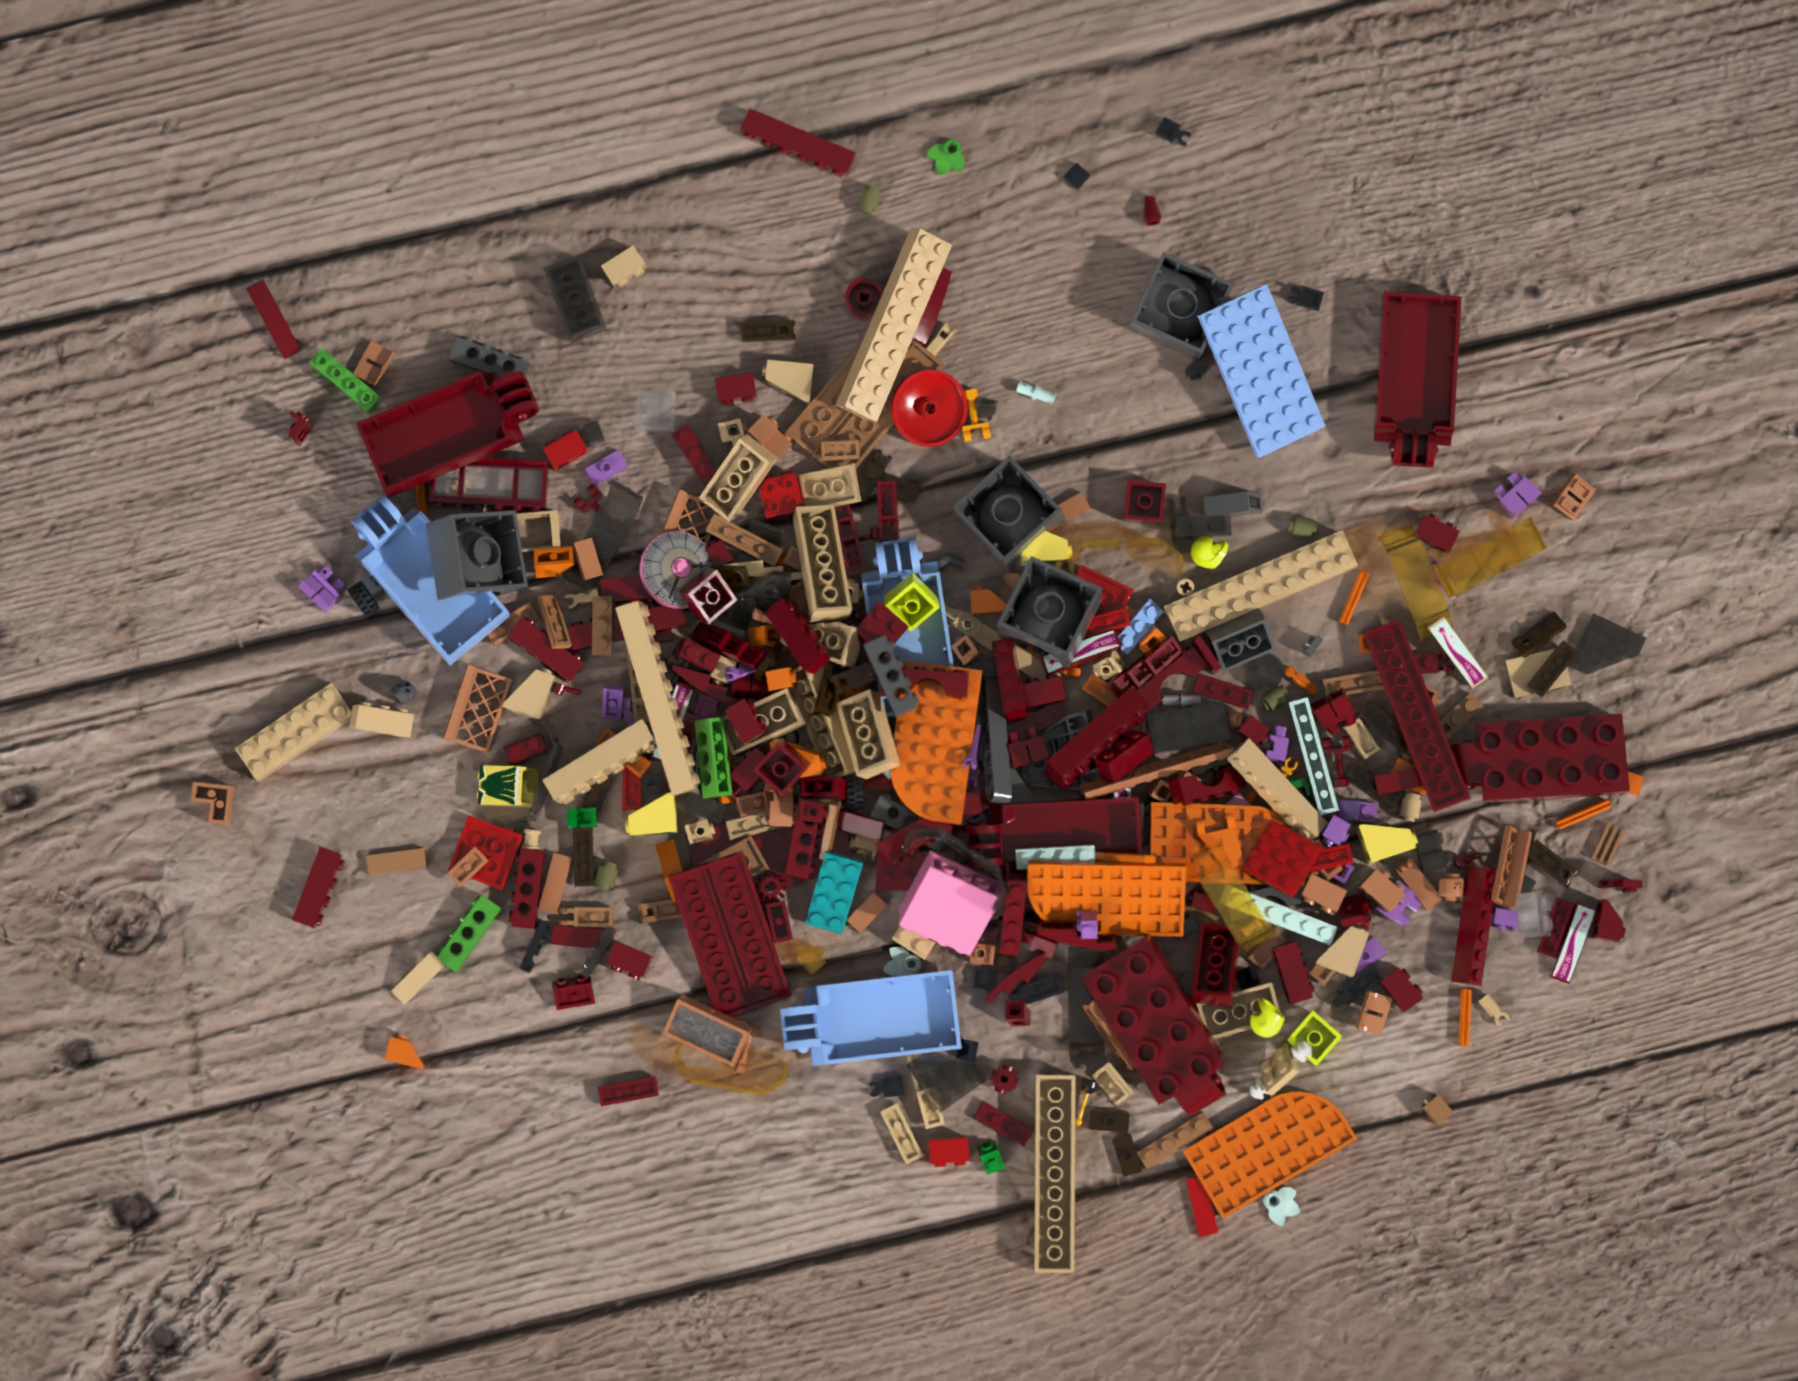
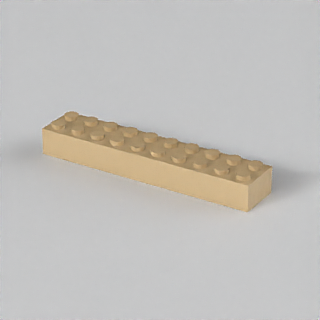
(893, 325)
(1260, 586)
(657, 698)
(1054, 1174)

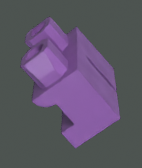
(1519, 496)
(320, 590)
(1279, 745)
(1397, 914)

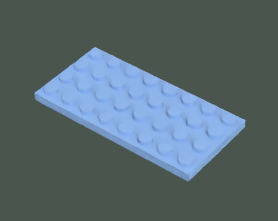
(1261, 370)

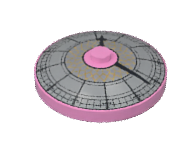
(670, 565)

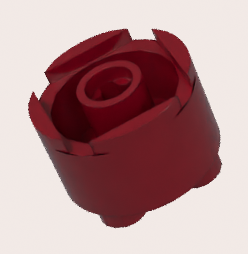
(853, 295)

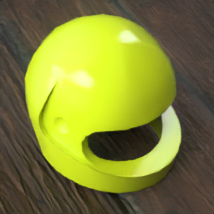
(1208, 554)
(1269, 1021)

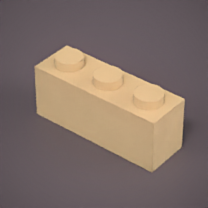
(381, 720)

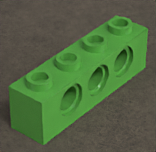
(345, 381)
(713, 757)
(490, 911)

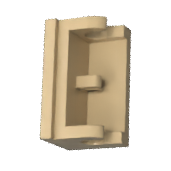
(1112, 1083)

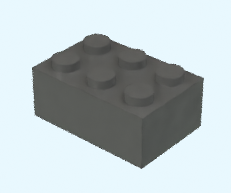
(1241, 640)

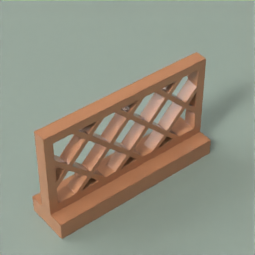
(676, 511)
(461, 703)

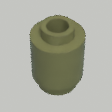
(869, 199)
(1302, 526)
(1275, 698)
(606, 876)

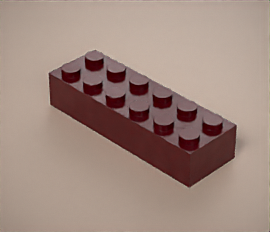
(1096, 738)

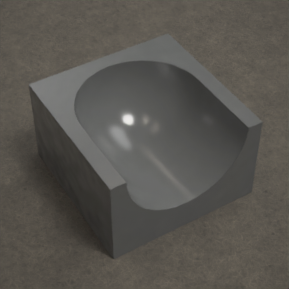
(1173, 303)
(1007, 512)
(476, 554)
(1050, 610)

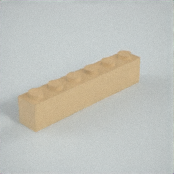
(1276, 790)

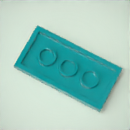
(834, 892)

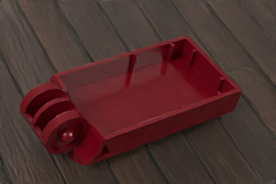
(1417, 375)
(447, 428)
(1546, 758)
(1106, 822)
(1158, 1026)

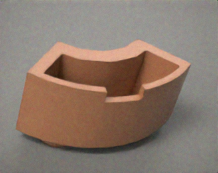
(779, 808)

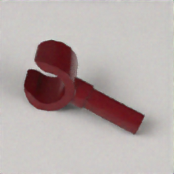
(874, 534)
(560, 688)
(1460, 862)

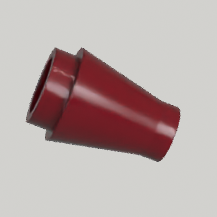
(1151, 211)

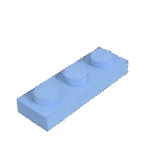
(1140, 624)

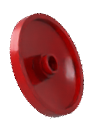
(929, 407)

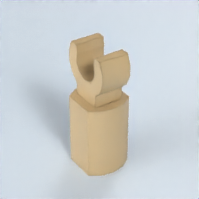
(581, 598)
(1492, 1008)

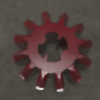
(766, 882)

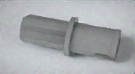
(1181, 700)

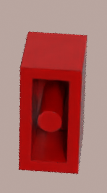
(565, 449)
(949, 1150)

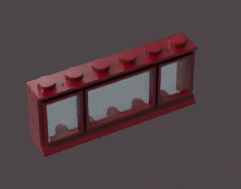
(494, 485)

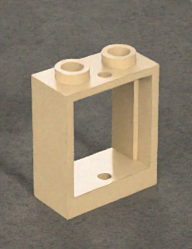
(555, 527)

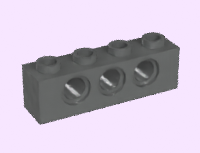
(464, 345)
(875, 650)
(880, 810)

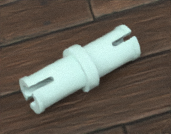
(1036, 392)

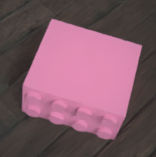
(949, 903)

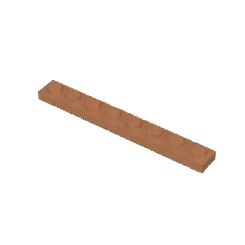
(1158, 769)

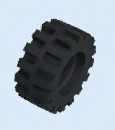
(363, 599)
(855, 792)

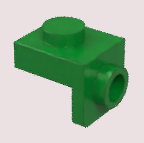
(1302, 783)
(582, 818)
(990, 1157)

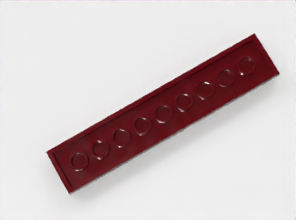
(1416, 715)

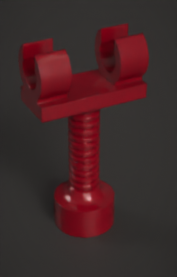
(592, 503)
(1340, 781)

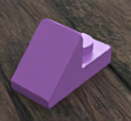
(612, 701)
(1357, 811)

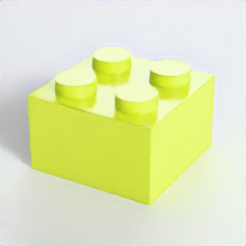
(911, 601)
(1317, 1034)

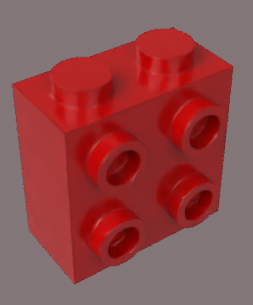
(780, 495)

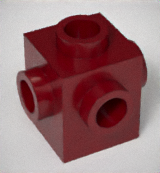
(997, 1074)

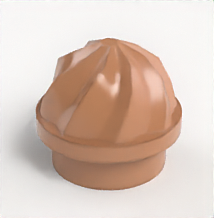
(1235, 718)

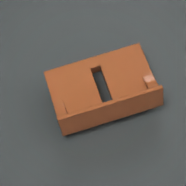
(378, 355)
(1566, 503)
(1371, 1022)

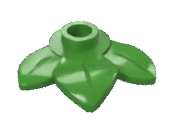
(946, 160)

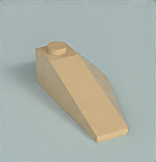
(839, 640)

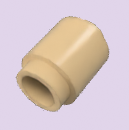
(1410, 807)

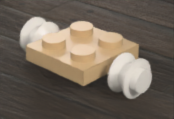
(1279, 1069)

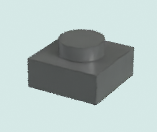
(1312, 645)

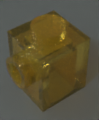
(811, 958)

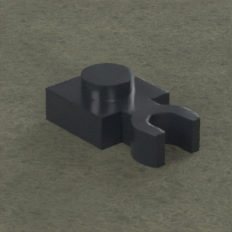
(1169, 131)
(1309, 298)
(891, 1087)

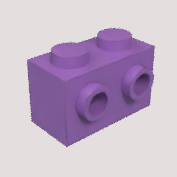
(1335, 832)

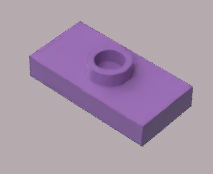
(606, 467)
(1370, 953)

